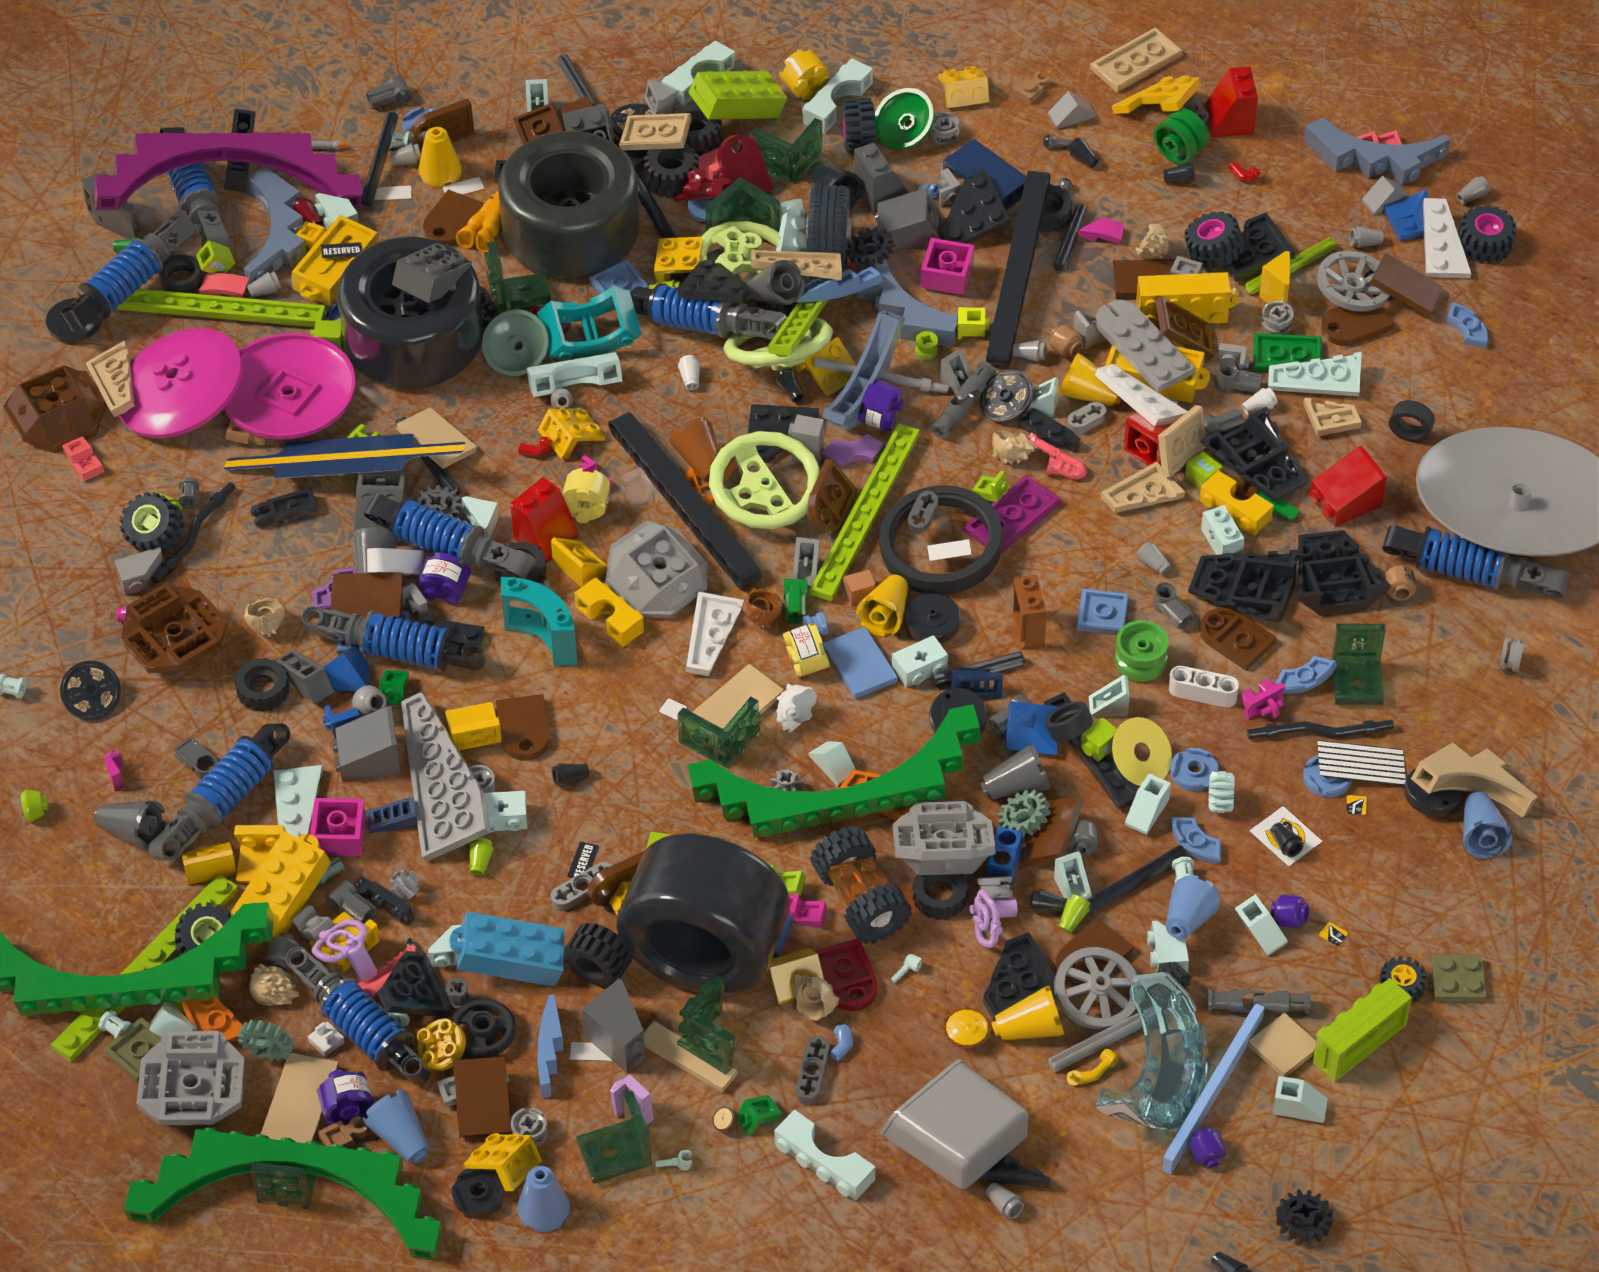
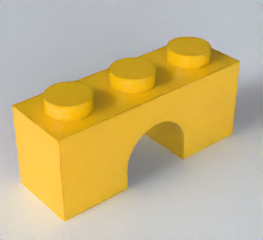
(1248, 514)
(598, 599)

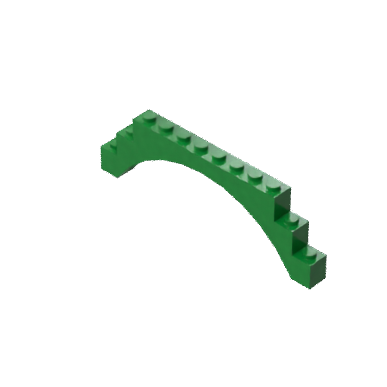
(784, 811)
(187, 977)
(225, 1155)

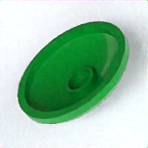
(897, 112)

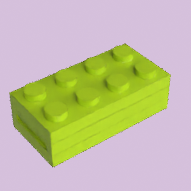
(737, 95)
(1361, 1029)

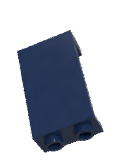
(975, 157)

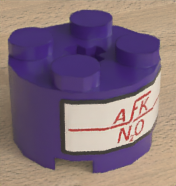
(881, 405)
(444, 578)
(344, 1096)

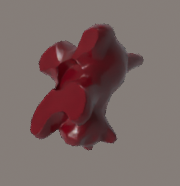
(700, 188)

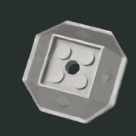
(654, 590)
(943, 838)
(188, 1060)

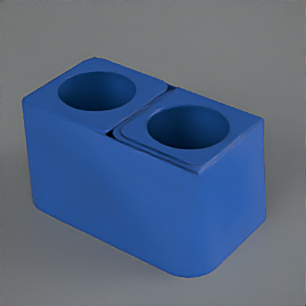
(1015, 839)

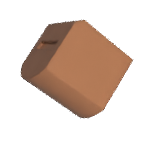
(858, 586)

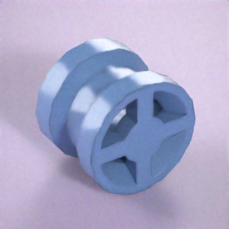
(819, 620)

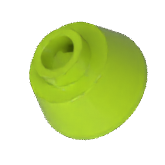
(33, 804)

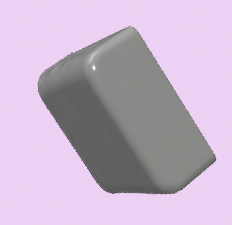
(958, 1125)

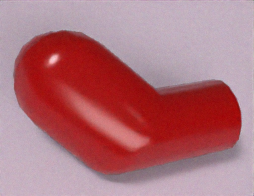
(1243, 175)
(536, 450)

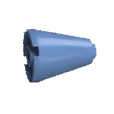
(1484, 827)
(1191, 905)
(398, 1126)
(543, 1201)

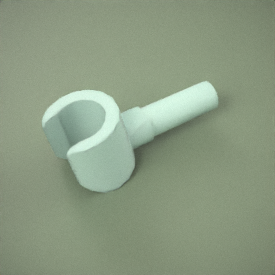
(911, 962)
(682, 1164)

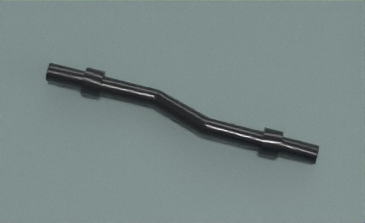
(170, 563)
(1273, 730)

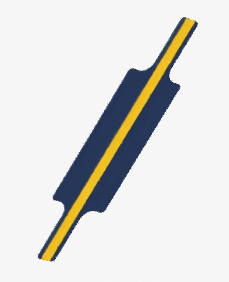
(344, 456)

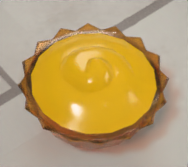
(967, 1028)

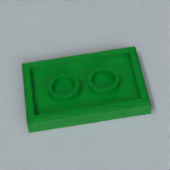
(1281, 349)

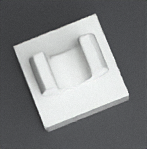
(326, 1038)

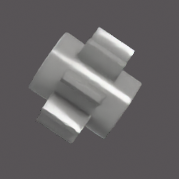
(786, 781)
(404, 884)

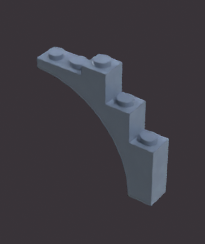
(1373, 158)
(282, 243)
(918, 317)
(874, 360)

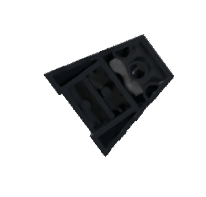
(1259, 456)
(1336, 575)
(1248, 582)

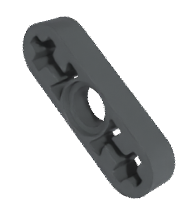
(817, 1079)

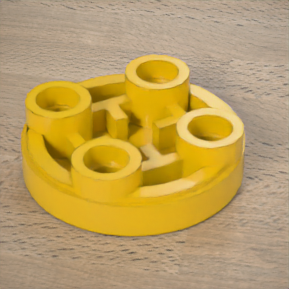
(441, 1044)

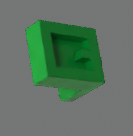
(393, 686)
(757, 1112)

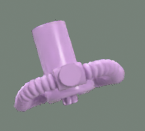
(987, 908)
(353, 950)

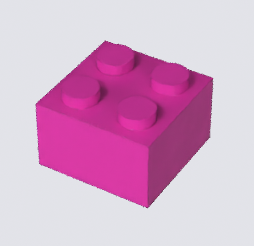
(947, 266)
(339, 825)

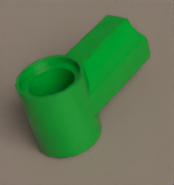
(795, 599)

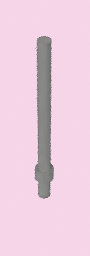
(924, 384)

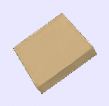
(1283, 1045)

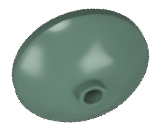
(506, 333)

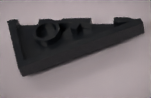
(1011, 1172)

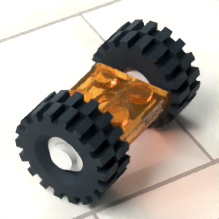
(850, 864)

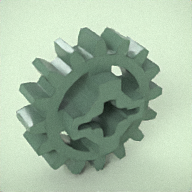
(1025, 812)
(265, 1040)

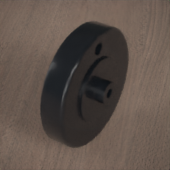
(932, 616)
(956, 698)
(1433, 804)

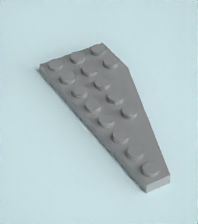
(445, 792)

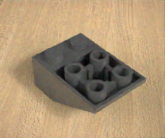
(590, 120)
(117, 221)
(430, 272)
(387, 483)

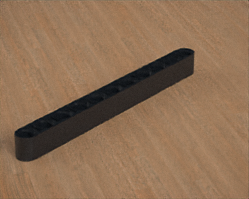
(1018, 268)
(685, 500)

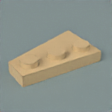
(1142, 490)

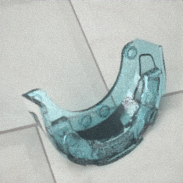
(1173, 1060)

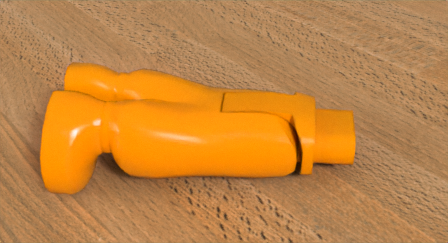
(482, 226)

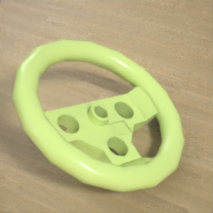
(747, 238)
(814, 340)
(761, 484)

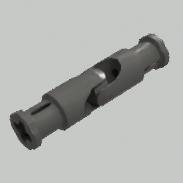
(964, 398)
(1278, 1001)

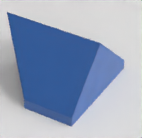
(348, 671)

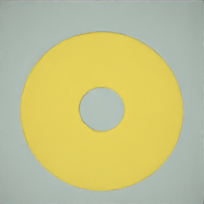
(1124, 741)

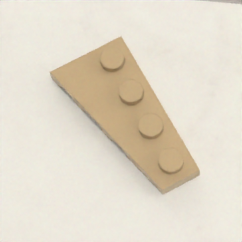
(810, 263)
(114, 378)

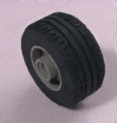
(829, 220)

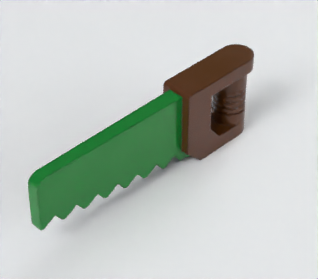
(1280, 506)

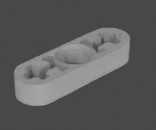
(576, 896)

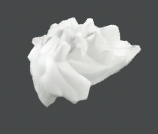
(795, 706)

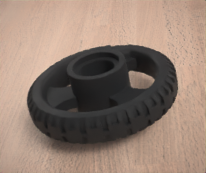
(483, 1019)

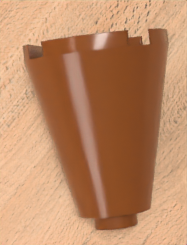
(697, 445)

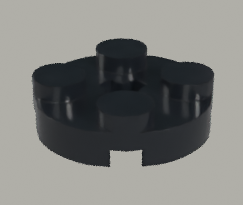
(481, 1205)

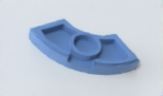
(1470, 326)
(1306, 676)
(1195, 841)

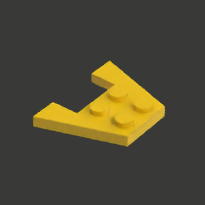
(1168, 92)

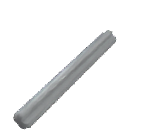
(1095, 1043)

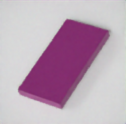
(1018, 512)

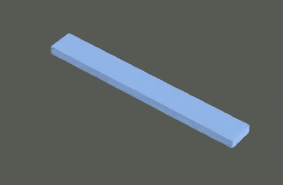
(1212, 1088)

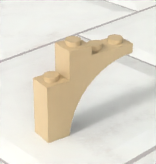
(1484, 772)

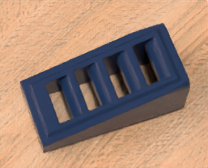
(977, 676)
(402, 821)

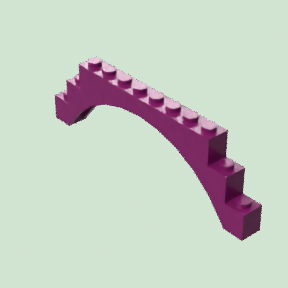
(163, 152)

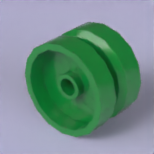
(1181, 136)

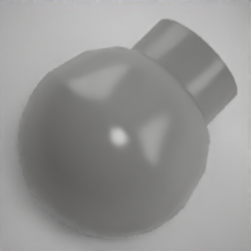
(368, 700)

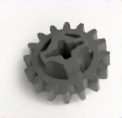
(441, 500)

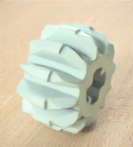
(1221, 792)

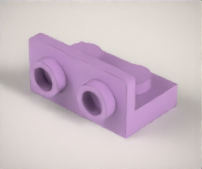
(642, 1096)

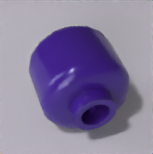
(1290, 911)
(1207, 1147)

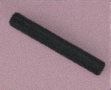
(1070, 237)
(992, 665)

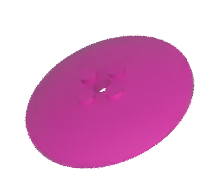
(294, 362)
(206, 380)

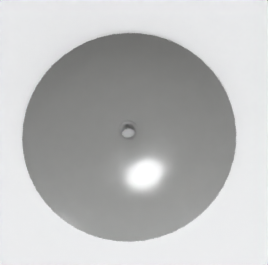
(1513, 490)

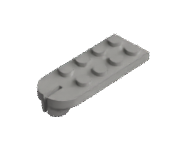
(1142, 344)

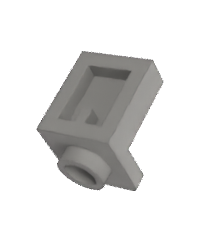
(949, 188)
(1186, 266)
(1233, 354)
(415, 601)
(310, 924)

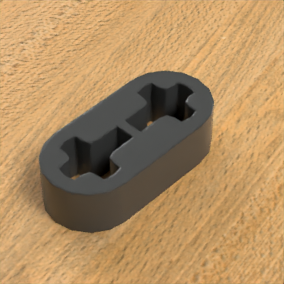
(927, 514)

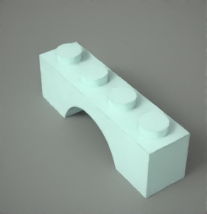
(712, 58)
(851, 79)
(595, 369)
(847, 1173)

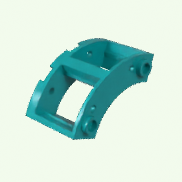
(562, 312)
(550, 626)

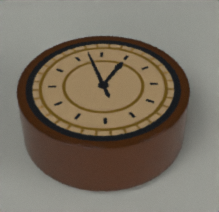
(725, 1119)

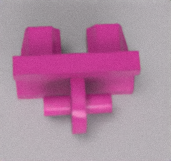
(1265, 702)

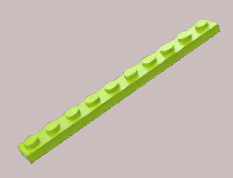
(224, 307)
(864, 512)
(159, 951)

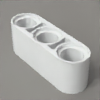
(395, 560)
(1203, 686)

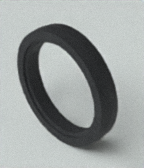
(949, 582)

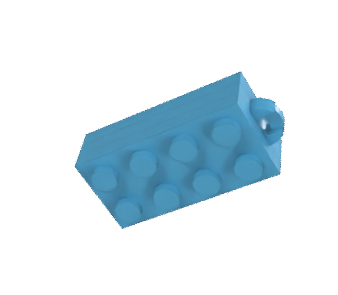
(509, 948)

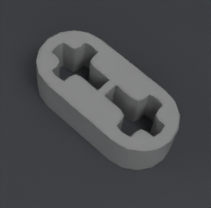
(1086, 417)

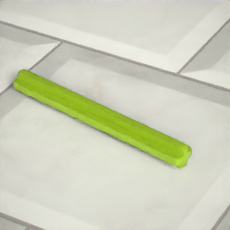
(1300, 260)

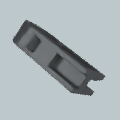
(193, 755)

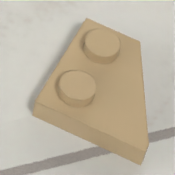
(1331, 417)

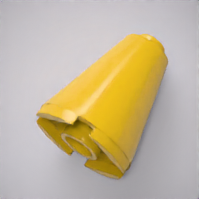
(438, 159)
(1084, 385)
(884, 607)
(1030, 1018)

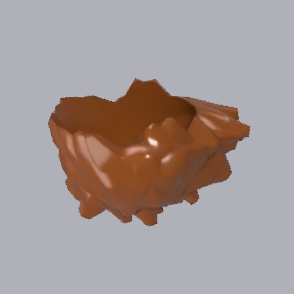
(762, 607)

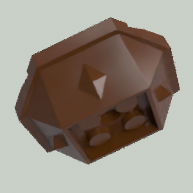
(56, 408)
(172, 628)

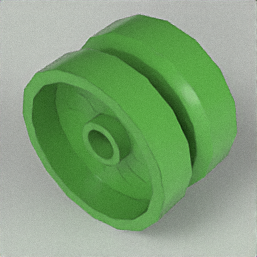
(1141, 650)

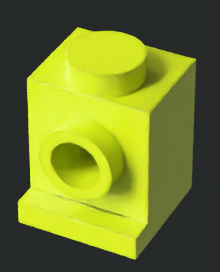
(972, 322)

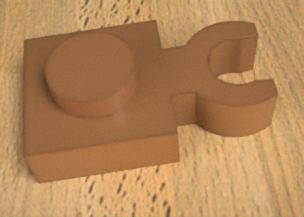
(1029, 89)
(241, 436)
(343, 1134)

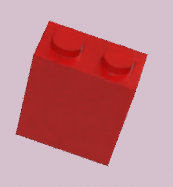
(1233, 104)
(1142, 439)
(1349, 487)
(541, 515)

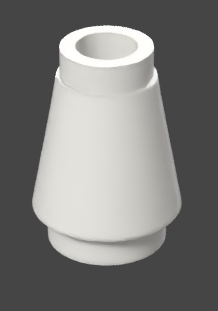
(690, 369)
(1261, 399)

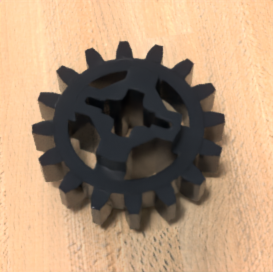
(870, 247)
(1301, 1220)

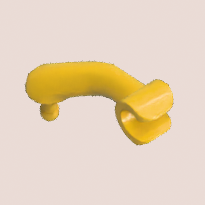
(1108, 1059)

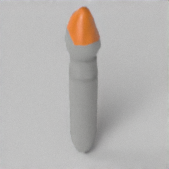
(323, 145)

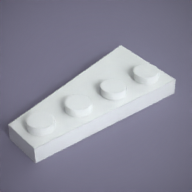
(1442, 244)
(1143, 399)
(710, 629)

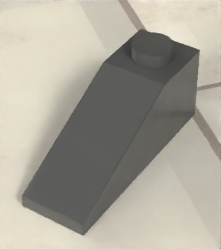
(306, 676)

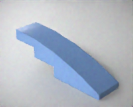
(824, 289)
(549, 1042)

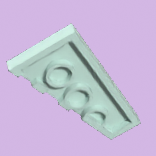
(793, 236)
(1327, 376)
(295, 797)

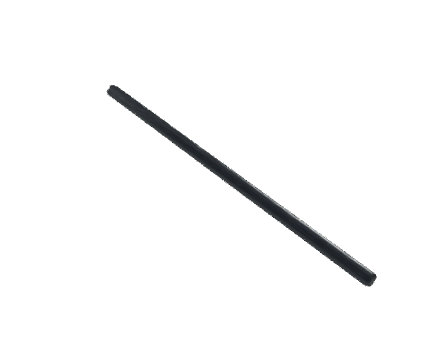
(643, 192)

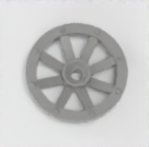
(1352, 284)
(1093, 990)

